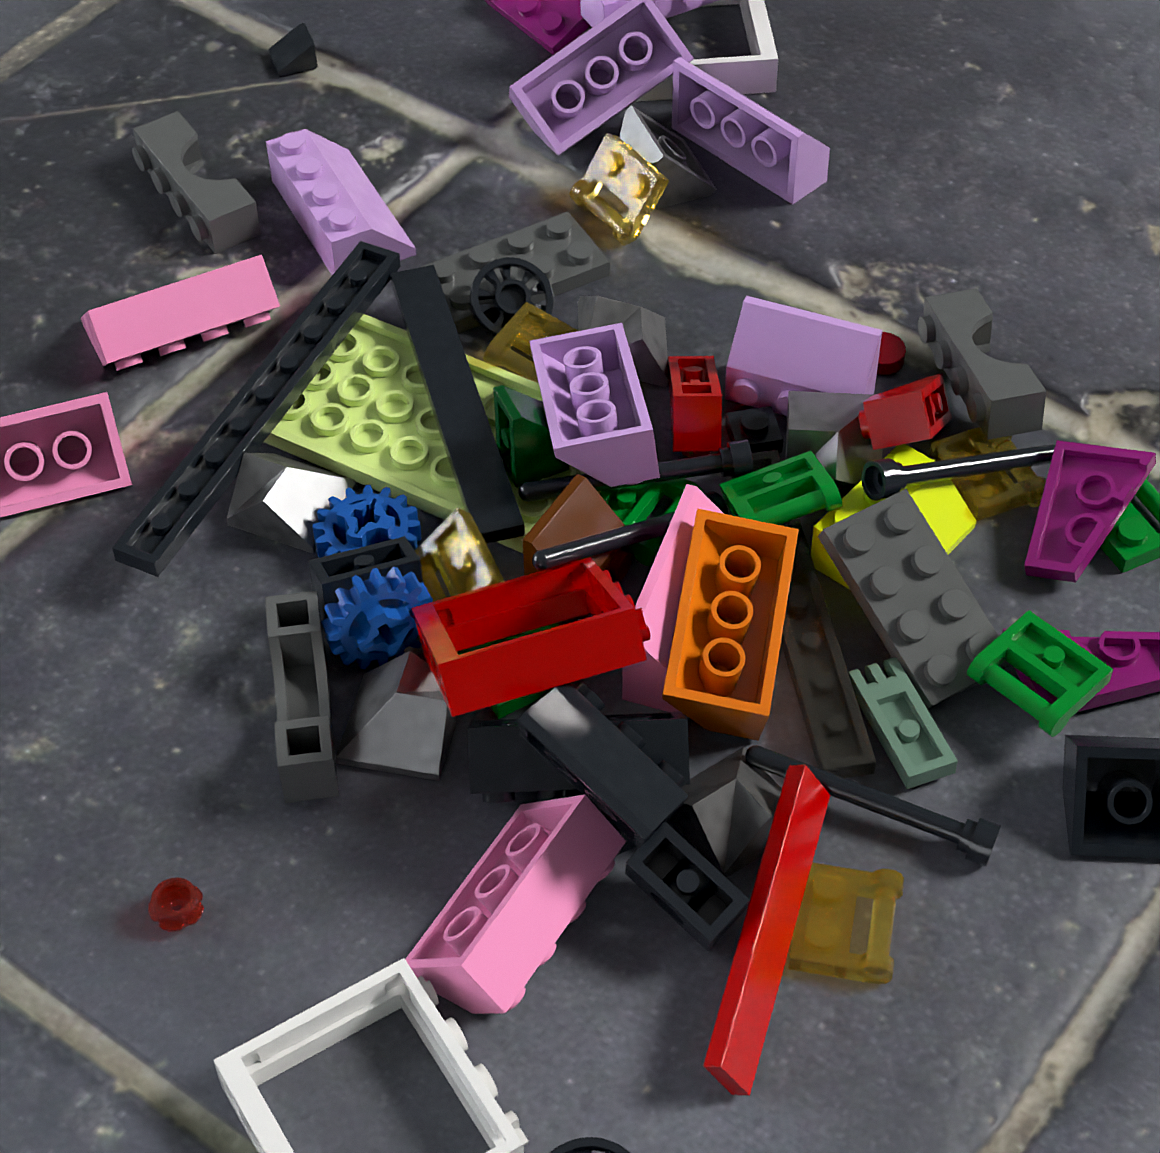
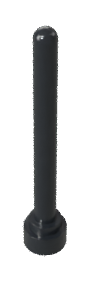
(730, 461)
(886, 477)
(611, 539)
(972, 837)

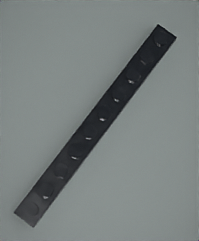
(255, 411)

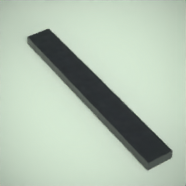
(457, 405)

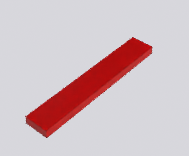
(767, 932)

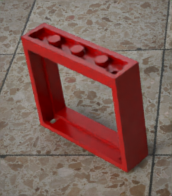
(537, 660)

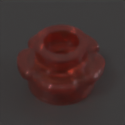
(172, 893)

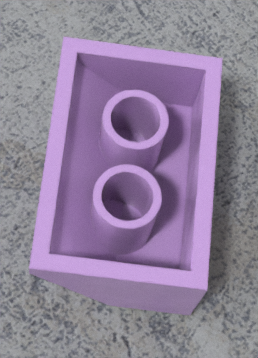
(797, 350)

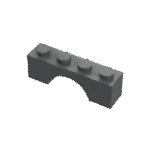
(216, 209)
(997, 393)
(302, 697)

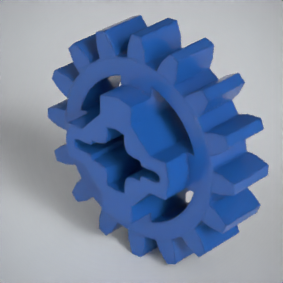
(365, 521)
(375, 617)

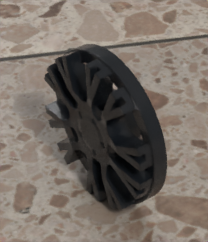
(509, 294)

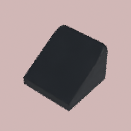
(294, 52)

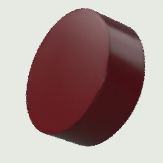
(891, 354)

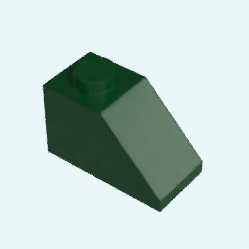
(524, 437)

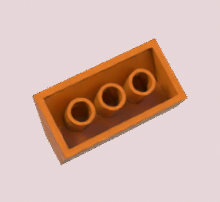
(730, 623)

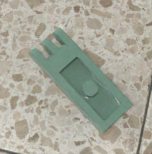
(903, 724)

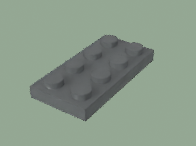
(553, 245)
(911, 595)

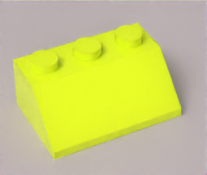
(936, 500)

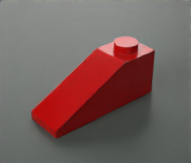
(695, 405)
(906, 413)

